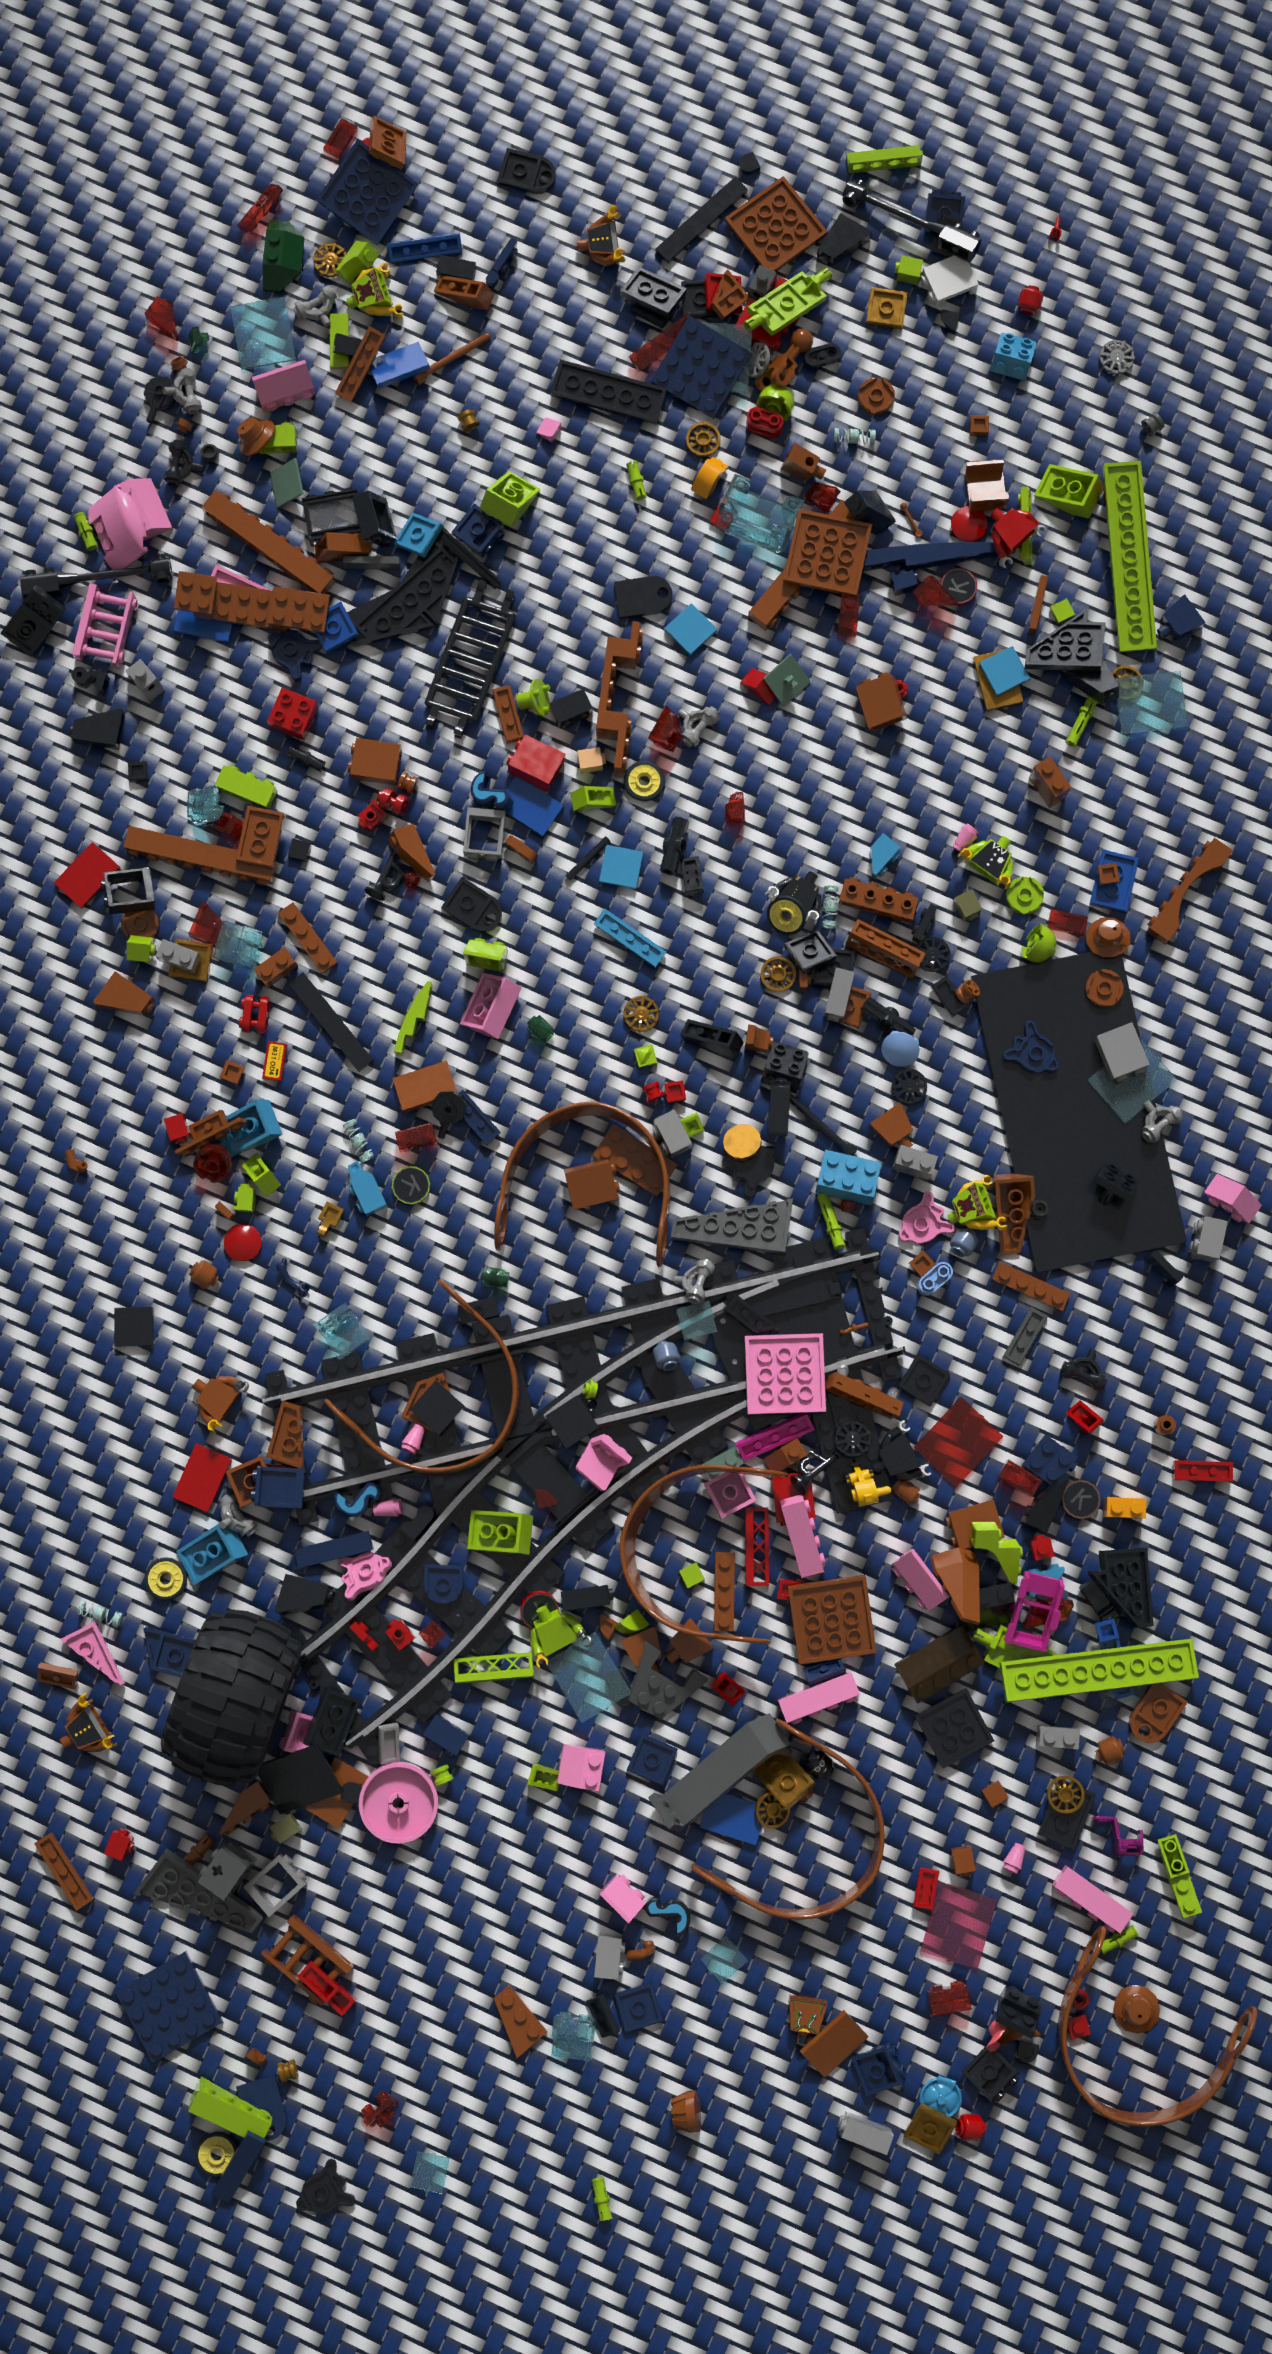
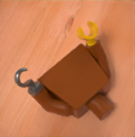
(217, 1398)

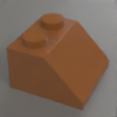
(242, 1480)

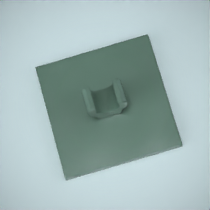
(286, 483)
(786, 680)

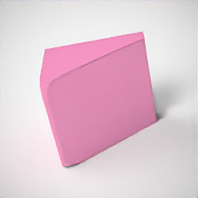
(549, 429)

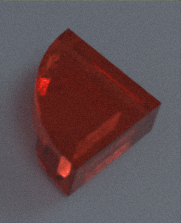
(545, 1498)

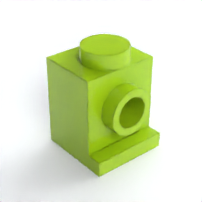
(245, 1199)

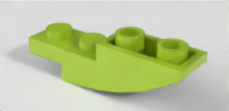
(1178, 1876)

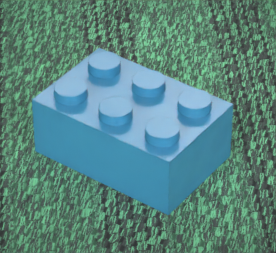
(848, 1177)

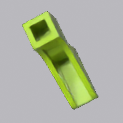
(1008, 1552)

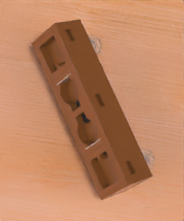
(863, 1395)

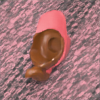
(1002, 2035)

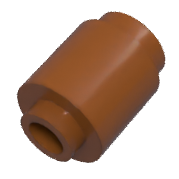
(1159, 1428)
(906, 1491)

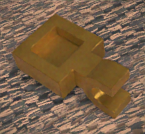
(331, 1216)

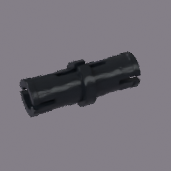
(306, 758)

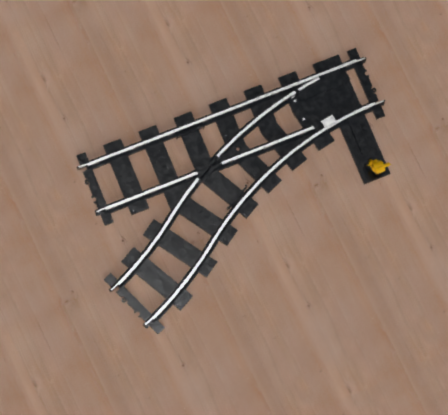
(796, 1296)

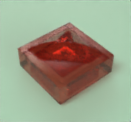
(432, 1634)

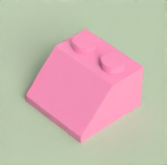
(581, 1767)
(623, 1897)

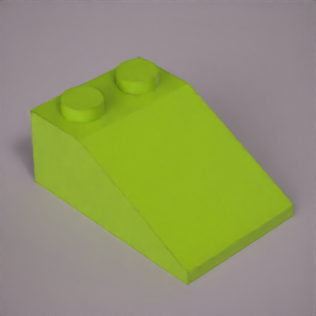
(1070, 490)
(508, 498)
(485, 955)
(500, 1532)

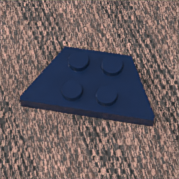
(167, 1651)

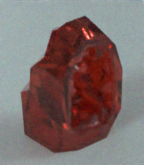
(735, 808)

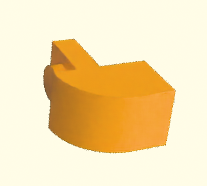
(708, 477)

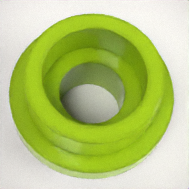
(590, 1389)

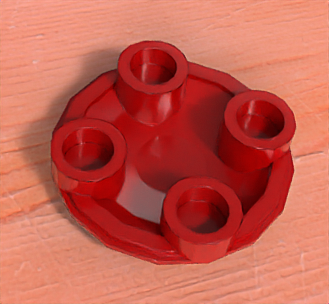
(968, 524)
(242, 1242)

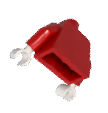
(1012, 531)

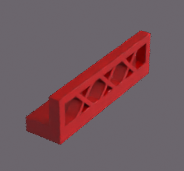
(749, 1546)

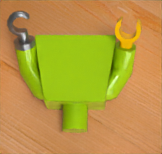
(554, 1632)

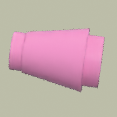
(965, 837)
(413, 1439)
(390, 1507)
(1014, 1859)

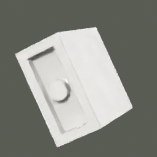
(948, 279)

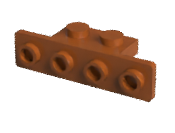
(208, 1129)

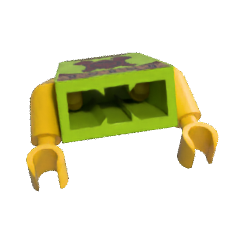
(372, 293)
(974, 1206)

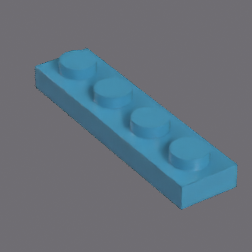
(630, 938)

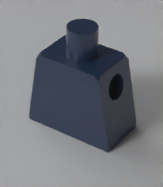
(1180, 620)

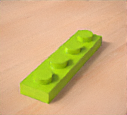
(1025, 501)

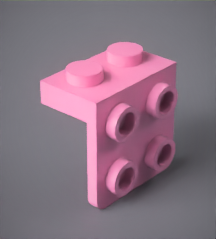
(602, 1460)

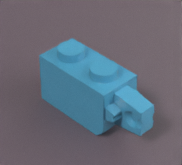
(367, 1190)

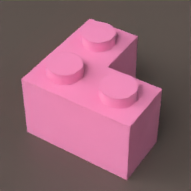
(1233, 1198)

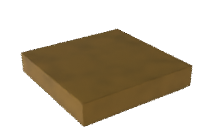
(886, 308)
(202, 971)
(930, 2128)

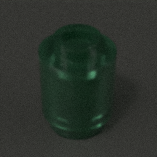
(540, 1028)
(495, 1277)

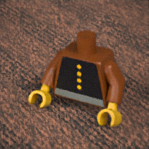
(603, 240)
(86, 1728)

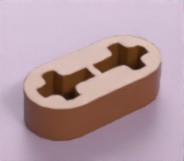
(521, 849)

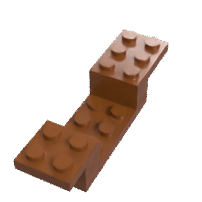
(251, 606)
(612, 724)

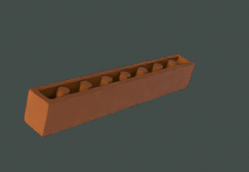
(268, 544)
(780, 593)
(194, 854)

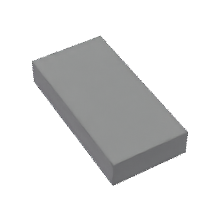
(388, 1743)

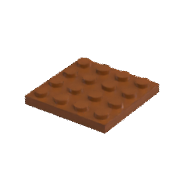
(776, 225)
(827, 553)
(832, 1619)

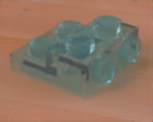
(238, 945)
(573, 2036)

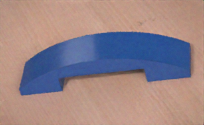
(1108, 1639)

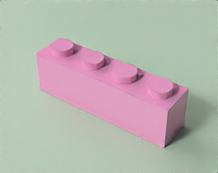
(801, 1535)
(818, 1697)
(1093, 1899)

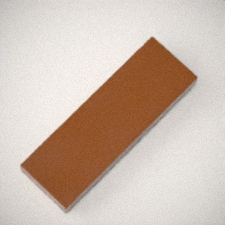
(1037, 605)
(508, 714)

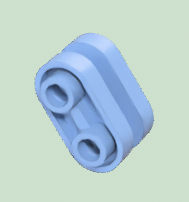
(934, 1278)

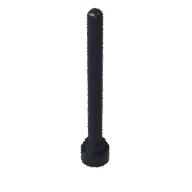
(847, 1148)

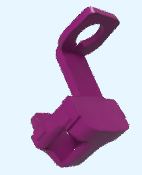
(1122, 1845)

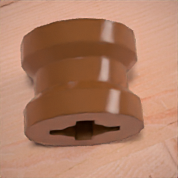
(407, 782)
(967, 991)

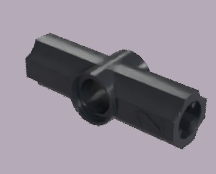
(674, 846)
(886, 1018)

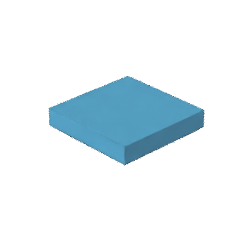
(418, 535)
(690, 629)
(1004, 671)
(621, 867)

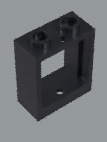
(374, 518)
(126, 876)

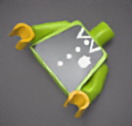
(991, 860)

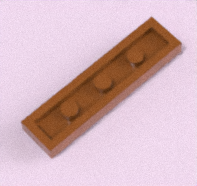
(360, 364)
(307, 938)
(1030, 1286)
(724, 1591)
(64, 1871)

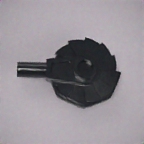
(154, 395)
(448, 1109)

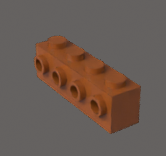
(878, 900)

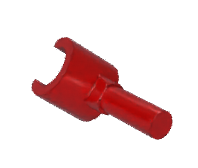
(1056, 232)

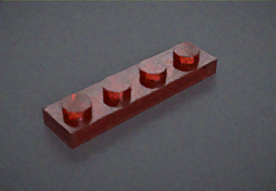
(657, 346)

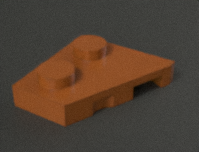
(728, 296)

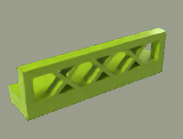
(884, 159)
(493, 1675)

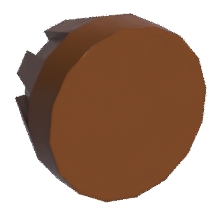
(686, 2112)

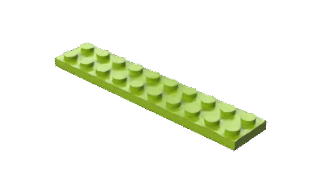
(1129, 556)
(1098, 1670)

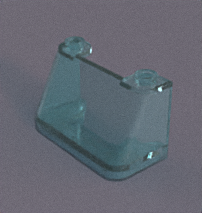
(757, 517)

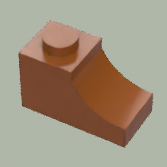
(758, 1039)

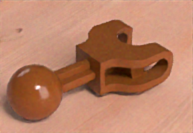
(784, 365)

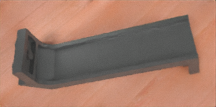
(720, 1772)

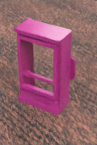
(1044, 1586)

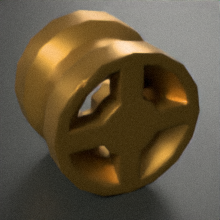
(468, 420)
(288, 2071)

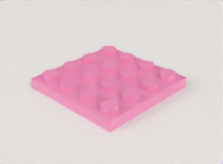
(785, 1373)

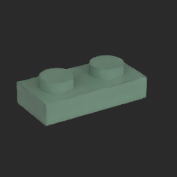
(728, 1458)

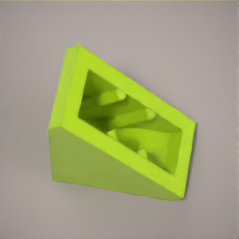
(543, 1777)

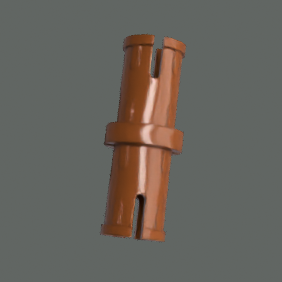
(197, 1852)

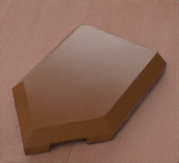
(418, 1391)

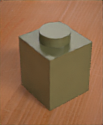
(968, 906)
(285, 1828)

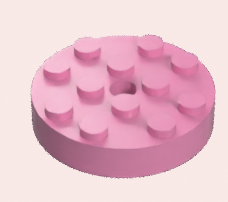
(392, 1822)

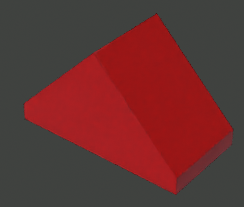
(755, 683)
(1084, 1417)
(727, 1688)

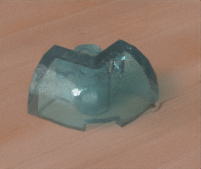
(203, 805)

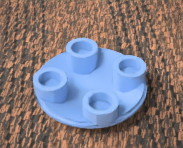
(900, 1049)

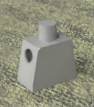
(143, 679)

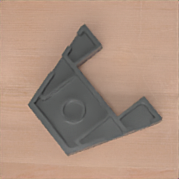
(657, 1692)

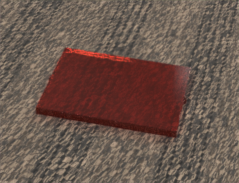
(958, 1441)

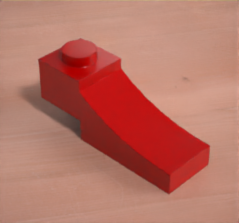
(326, 1988)

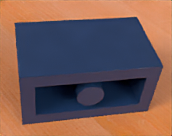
(446, 1735)

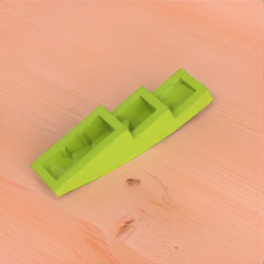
(416, 1013)

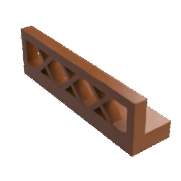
(886, 947)

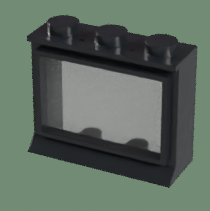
(330, 513)

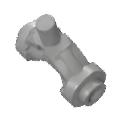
(326, 297)
(190, 403)
(707, 716)
(1152, 1131)
(703, 1269)
(239, 1524)

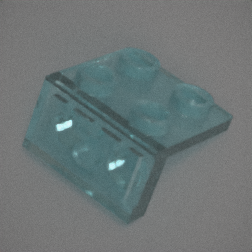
(342, 1331)

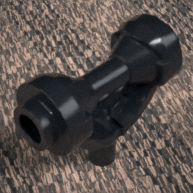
(174, 475)
(1096, 1379)

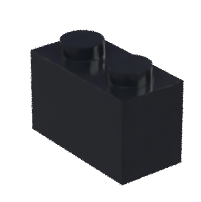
(571, 708)

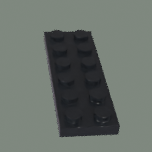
(608, 392)

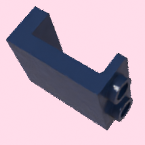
(278, 1487)

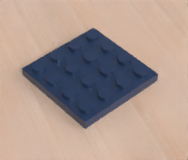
(367, 192)
(701, 367)
(169, 2006)

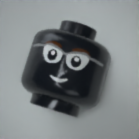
(818, 1764)

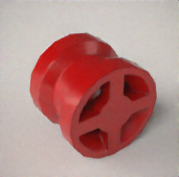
(653, 1092)

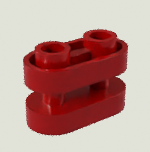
(764, 422)
(387, 799)
(246, 1022)

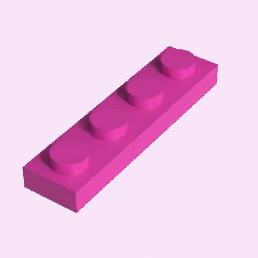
(775, 1436)

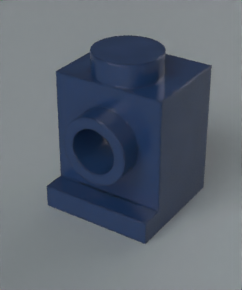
(903, 582)

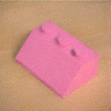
(284, 386)
(149, 505)
(491, 1005)
(919, 1580)

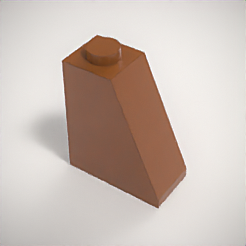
(336, 545)
(124, 996)

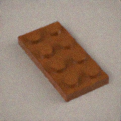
(633, 1159)

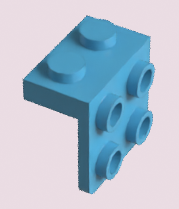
(1013, 356)

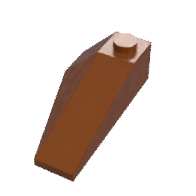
(1013, 1201)
(960, 1576)

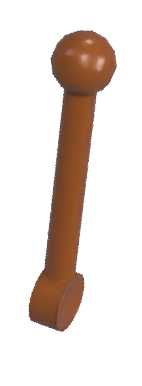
(918, 533)

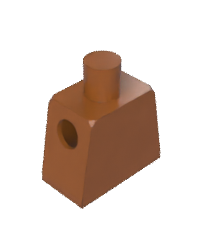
(802, 463)
(893, 1127)
(634, 1645)
(688, 1646)

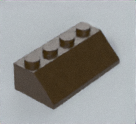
(939, 1664)

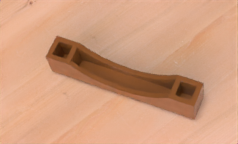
(1167, 922)

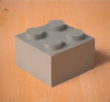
(672, 1133)
(1208, 1239)

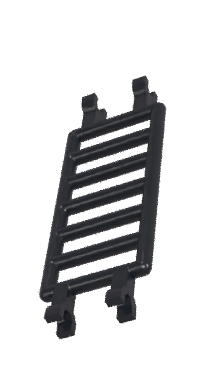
(435, 686)

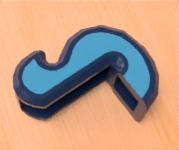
(488, 797)
(360, 1503)

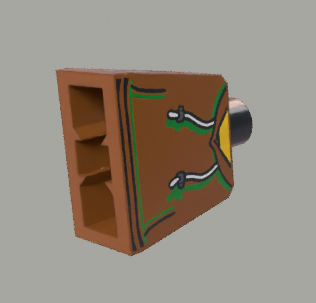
(806, 2016)

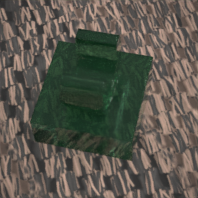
(197, 340)

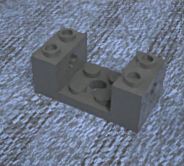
(226, 1870)

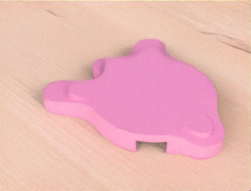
(923, 1222)
(363, 1572)

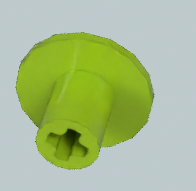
(535, 698)

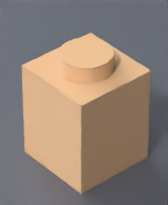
(591, 760)

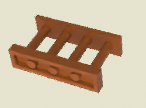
(311, 1939)

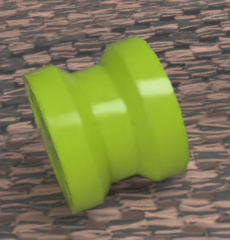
(441, 1775)

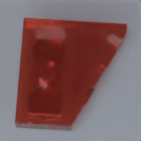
(206, 925)
(1037, 1616)

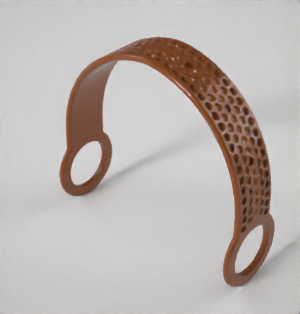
(561, 1115)
(482, 1457)
(631, 1528)
(845, 1899)
(1162, 2116)

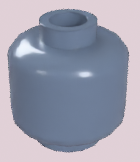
(964, 1242)
(666, 1356)

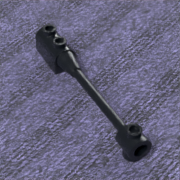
(951, 238)
(53, 581)

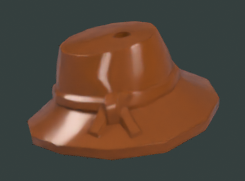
(254, 435)
(1107, 937)
(1133, 2002)

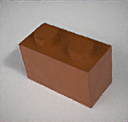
(275, 967)

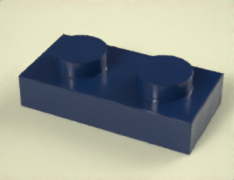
(824, 1671)

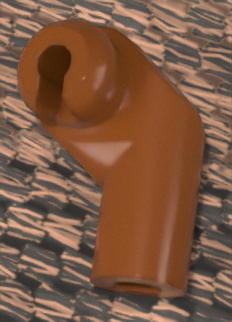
(75, 1164)
(642, 1953)

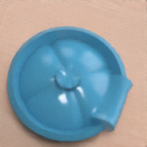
(942, 2095)

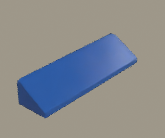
(424, 247)

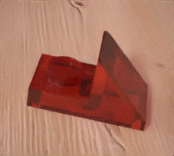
(822, 496)

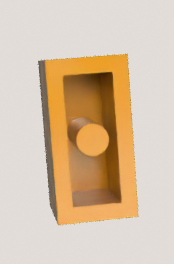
(1124, 1507)

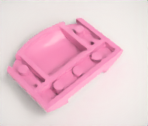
(118, 528)

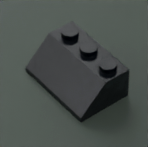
(996, 1607)

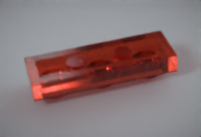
(260, 208)

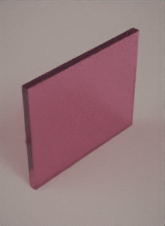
(958, 1925)

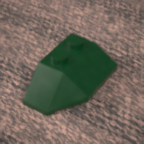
(281, 255)

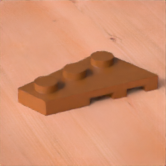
(287, 1436)
(519, 2021)

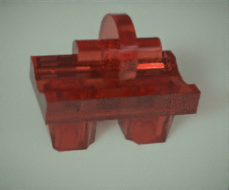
(382, 2113)

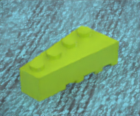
(228, 2110)

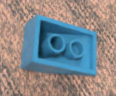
(259, 1129)
(211, 1553)

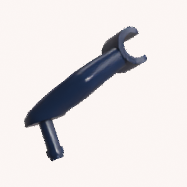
(302, 1288)

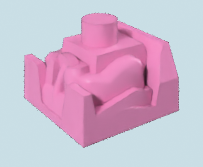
(295, 1732)

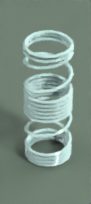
(854, 436)
(830, 906)
(357, 1141)
(99, 1613)

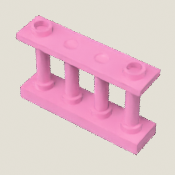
(86, 631)

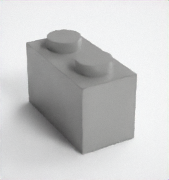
(178, 956)
(1057, 1737)
(608, 1957)

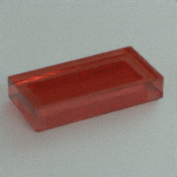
(340, 138)
(1067, 922)

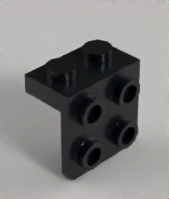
(785, 1063)

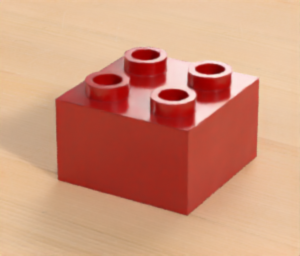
(293, 714)

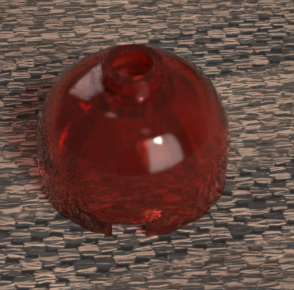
(213, 1163)

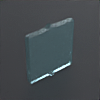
(696, 1320)
(724, 1959)
(429, 2172)

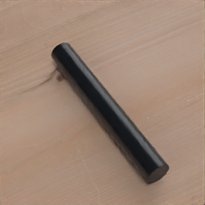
(587, 858)

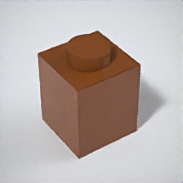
(963, 1860)

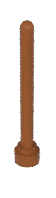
(421, 377)

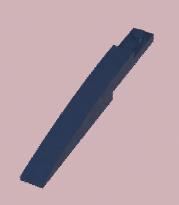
(927, 555)

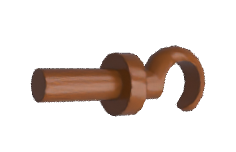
(854, 1328)

